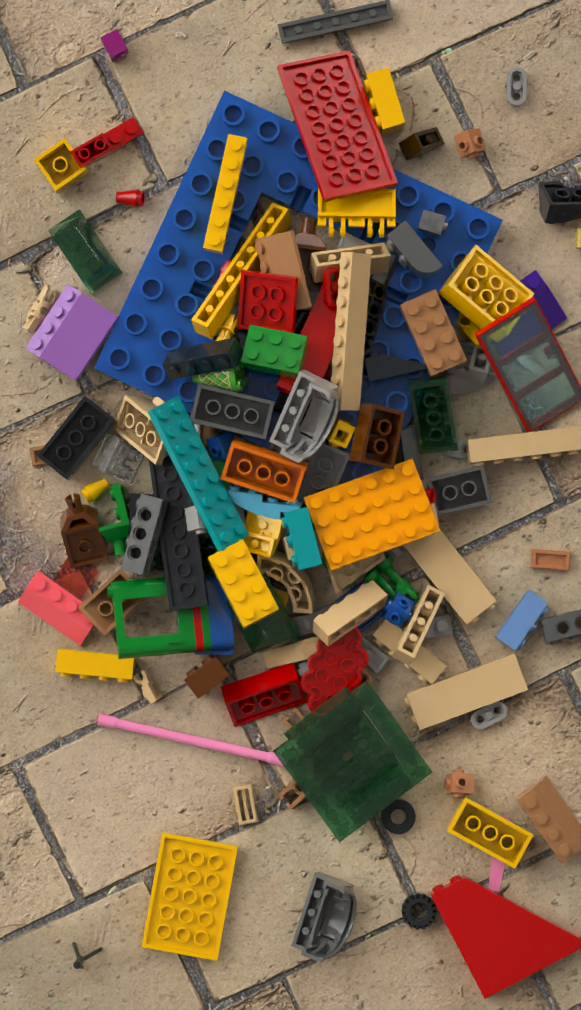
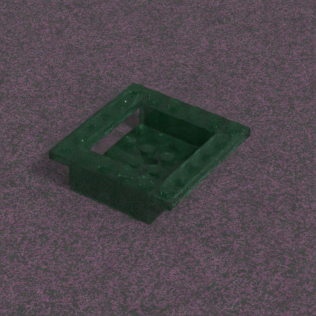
(355, 789)

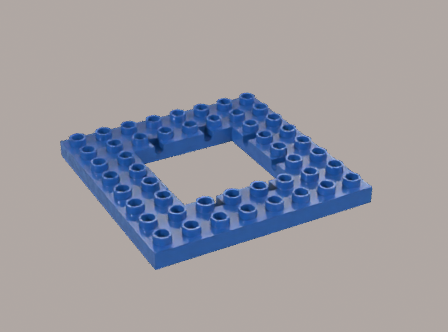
(182, 274)

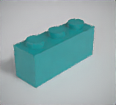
(301, 538)

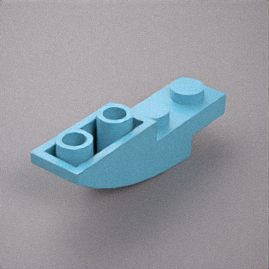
(256, 503)

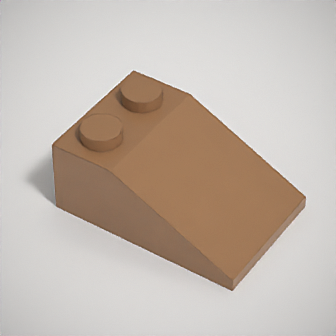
(100, 609)

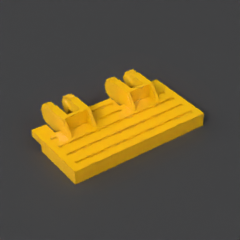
(373, 206)

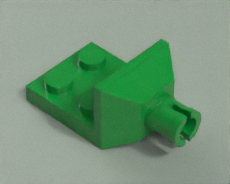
(118, 532)

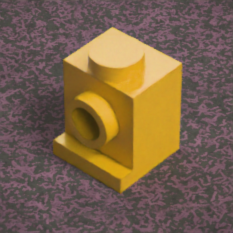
(343, 439)

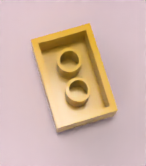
(384, 101)

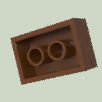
(377, 436)
(207, 676)

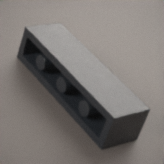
(203, 358)

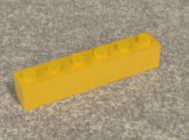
(225, 194)

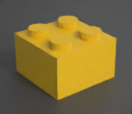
(60, 166)

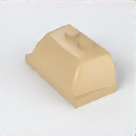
(138, 429)

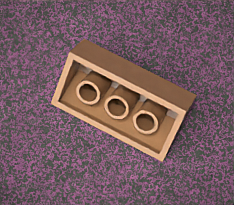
(281, 256)
(552, 818)

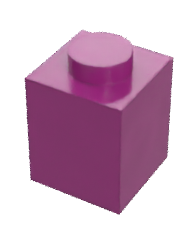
(115, 46)

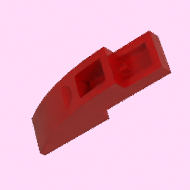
(106, 143)

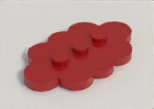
(334, 668)

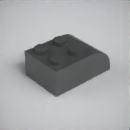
(412, 251)
(460, 490)

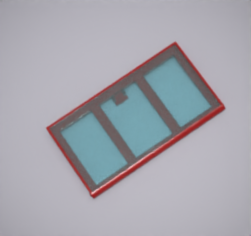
(530, 365)

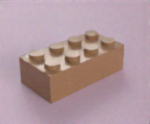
(432, 333)

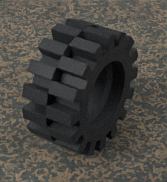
(418, 923)

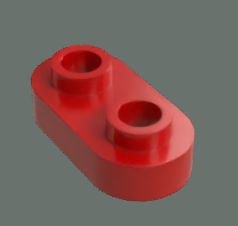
(331, 287)

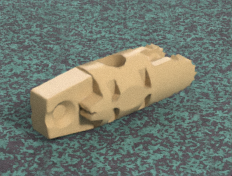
(40, 308)

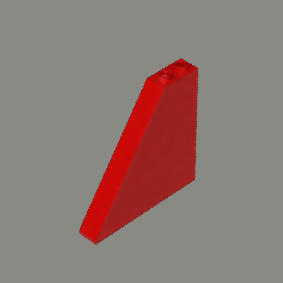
(499, 936)

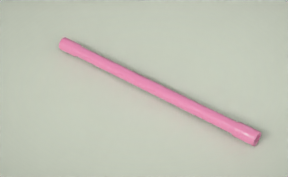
(114, 722)

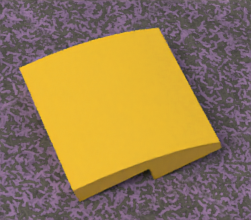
(263, 534)

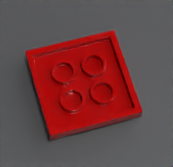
(267, 301)

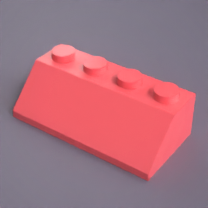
(56, 607)

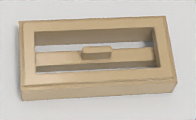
(242, 788)

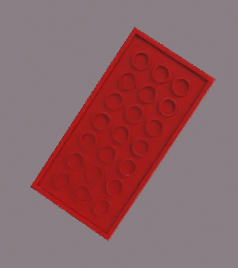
(337, 126)

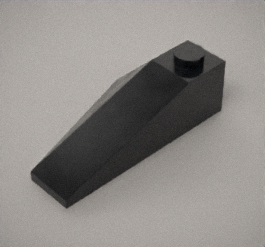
(559, 202)

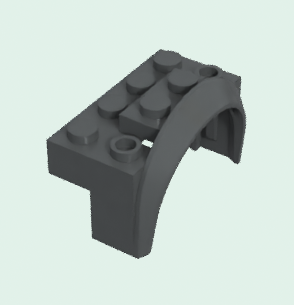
(337, 923)

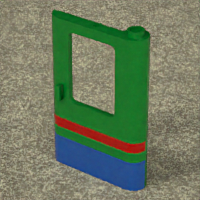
(199, 628)

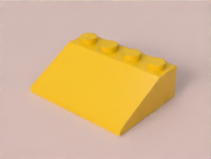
(483, 289)

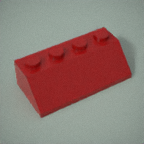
(263, 694)

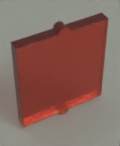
(75, 579)

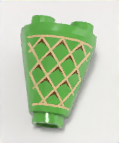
(228, 379)

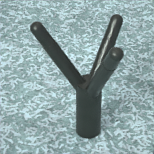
(80, 959)

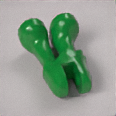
(402, 585)

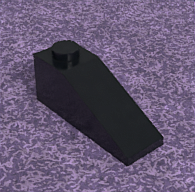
(385, 367)

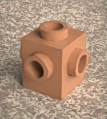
(470, 143)
(459, 784)

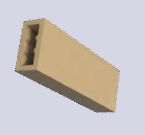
(451, 576)
(465, 691)

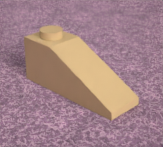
(291, 653)

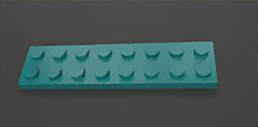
(198, 473)

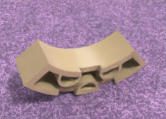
(294, 580)

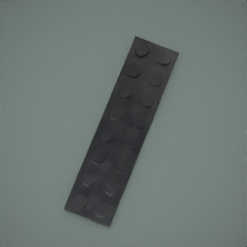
(179, 547)

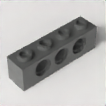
(147, 545)
(550, 627)

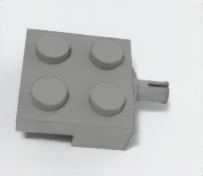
(475, 367)

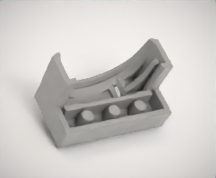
(317, 421)

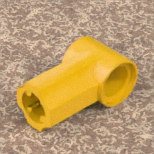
(468, 330)

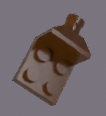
(308, 243)
(81, 533)

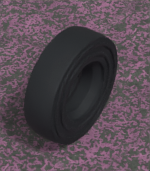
(398, 828)

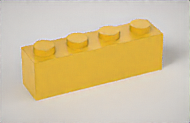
(94, 664)

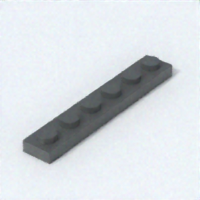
(335, 22)

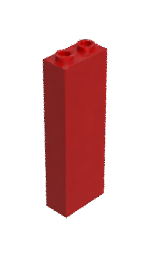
(320, 334)

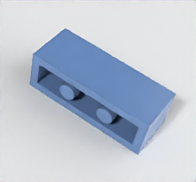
(522, 620)

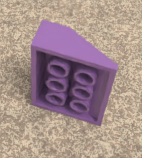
(72, 332)

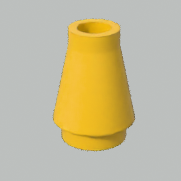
(95, 490)

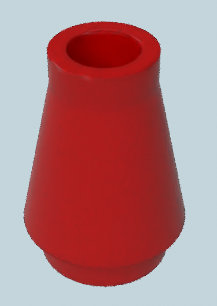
(131, 198)

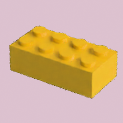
(243, 584)
(489, 832)

